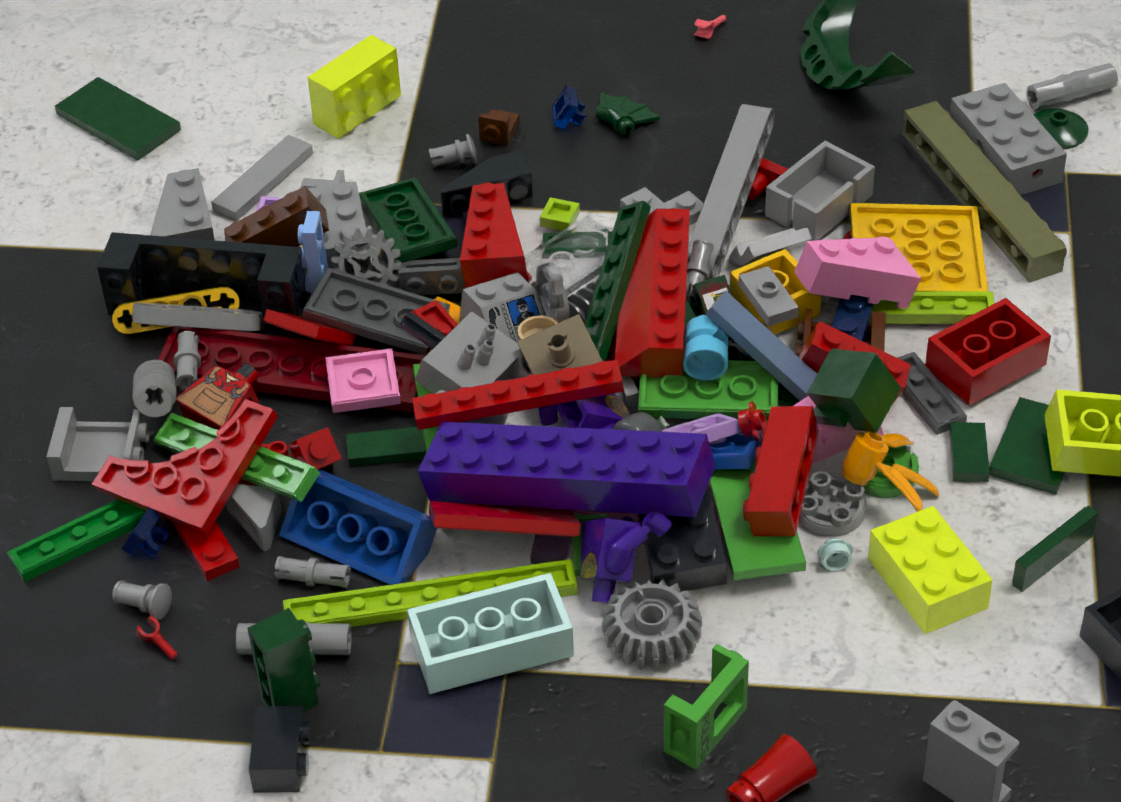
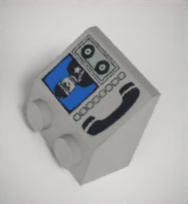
(502, 303)

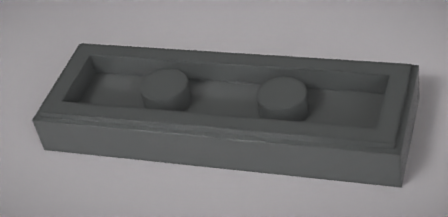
(930, 396)

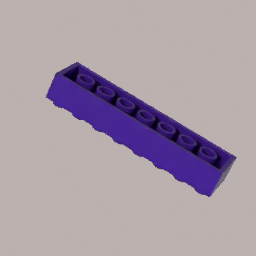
(568, 468)

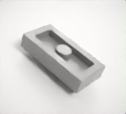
(768, 296)

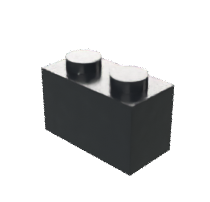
(278, 749)

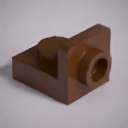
(498, 126)

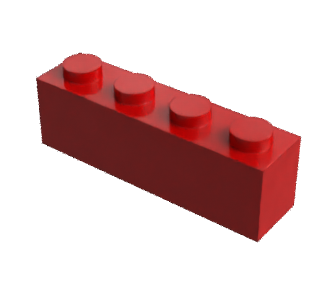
(781, 471)

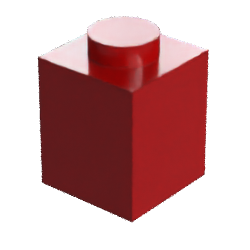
(316, 449)

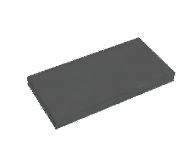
(366, 309)

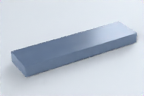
(762, 345)

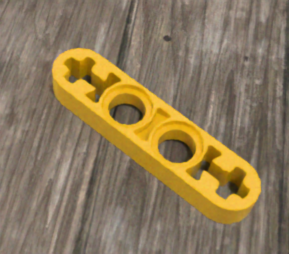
(178, 299)

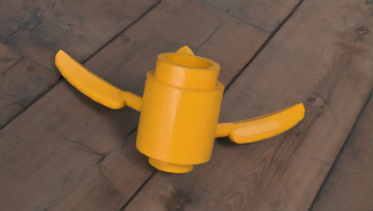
(866, 458)

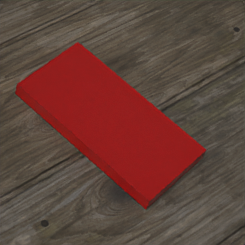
(503, 519)

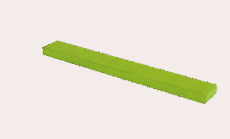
(392, 601)

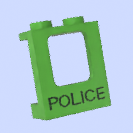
(690, 728)

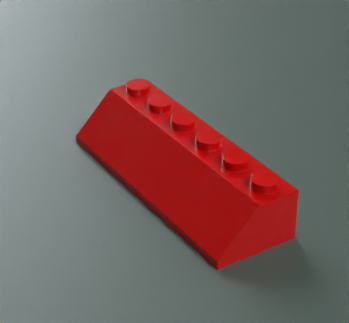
(655, 300)

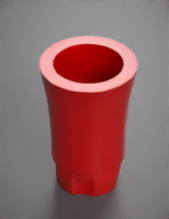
(774, 773)

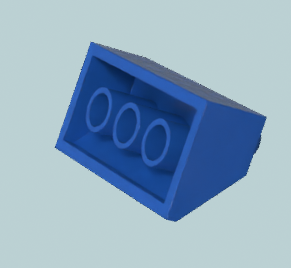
(360, 529)

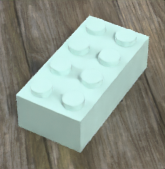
(490, 633)

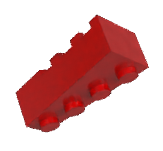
(490, 237)

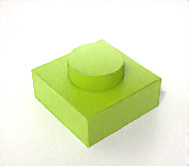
(559, 214)

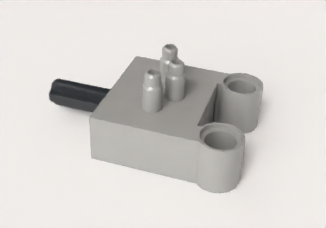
(466, 357)

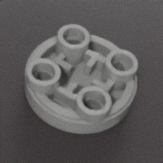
(832, 505)

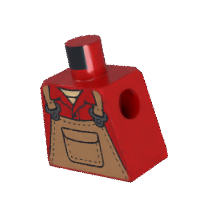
(218, 395)

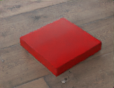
(309, 328)

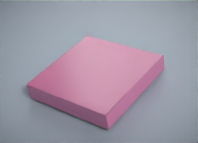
(362, 380)

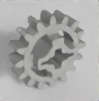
(355, 254)

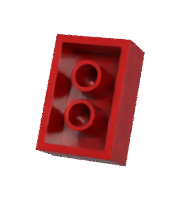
(987, 351)

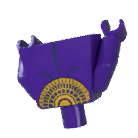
(593, 412)
(610, 550)

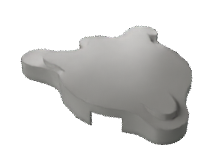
(551, 292)

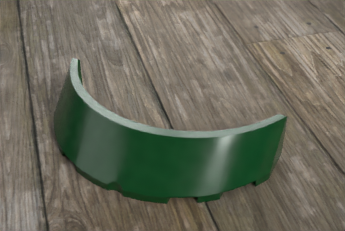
(828, 55)

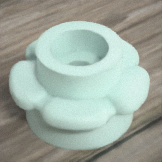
(835, 554)

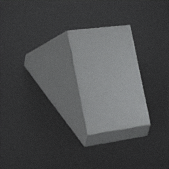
(256, 512)

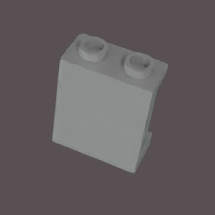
(82, 448)
(967, 756)

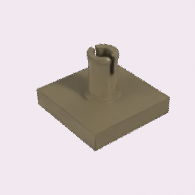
(559, 347)

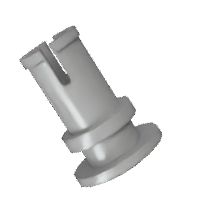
(454, 152)
(147, 598)

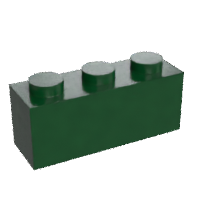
(284, 661)

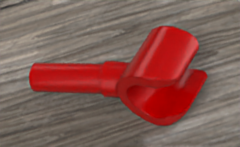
(157, 638)

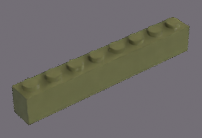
(979, 183)

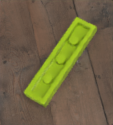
(936, 307)

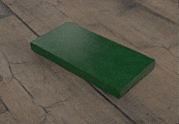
(118, 118)
(409, 218)

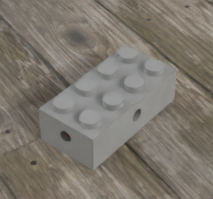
(1010, 137)

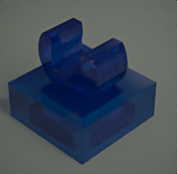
(568, 108)
(143, 534)

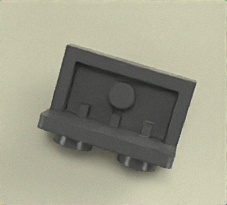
(431, 276)

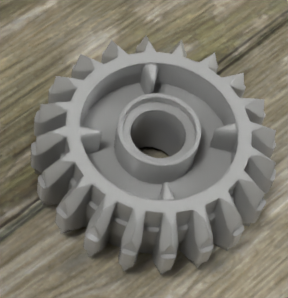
(652, 624)

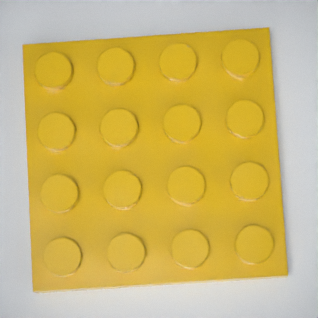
(936, 240)

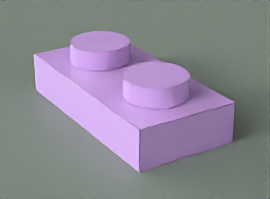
(715, 426)

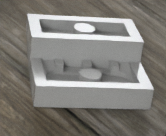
(768, 245)

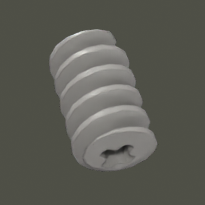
(154, 388)

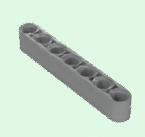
(733, 182)

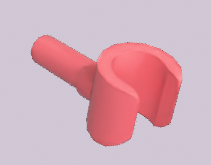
(706, 28)

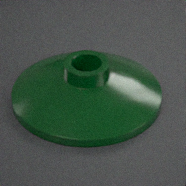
(1064, 126)

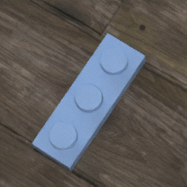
(314, 252)

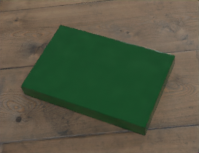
(1024, 450)

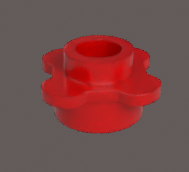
(751, 421)

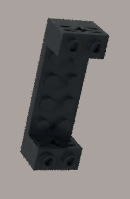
(184, 265)

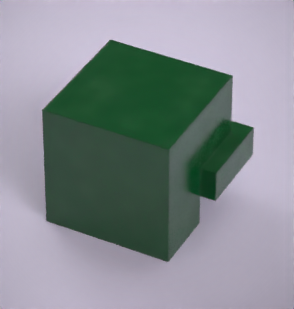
(853, 390)

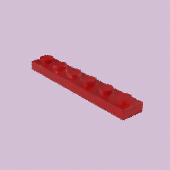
(518, 394)

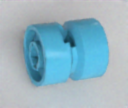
(705, 349)

